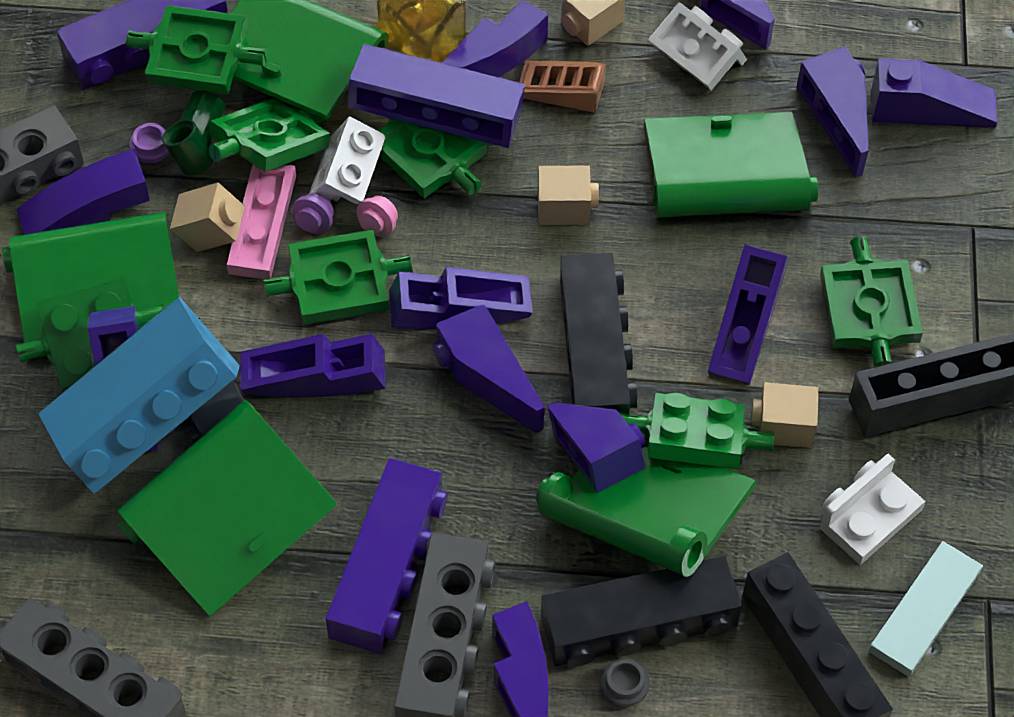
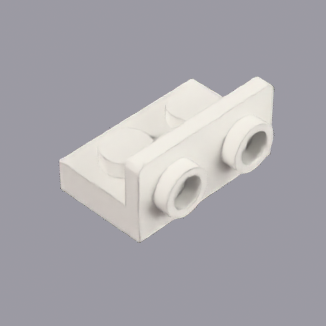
(697, 46)
(348, 162)
(869, 510)

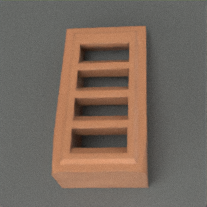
(574, 96)

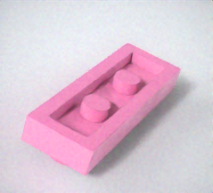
(262, 222)

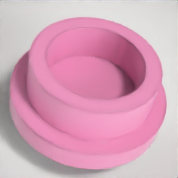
(377, 215)

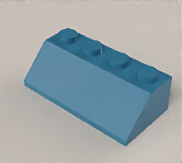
(138, 394)

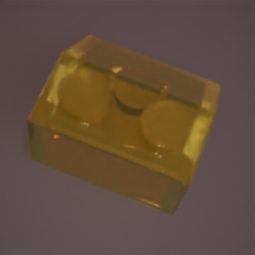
(423, 26)

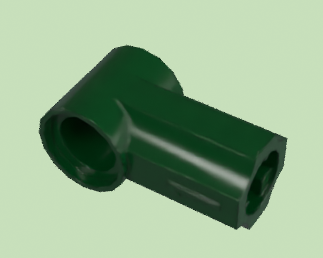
(190, 137)

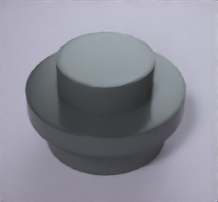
(625, 682)

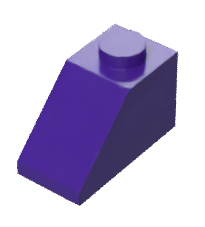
(598, 442)

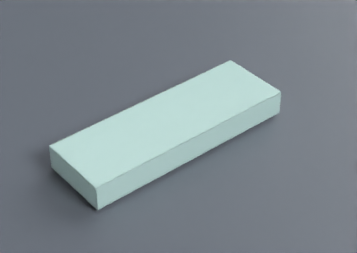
(925, 609)

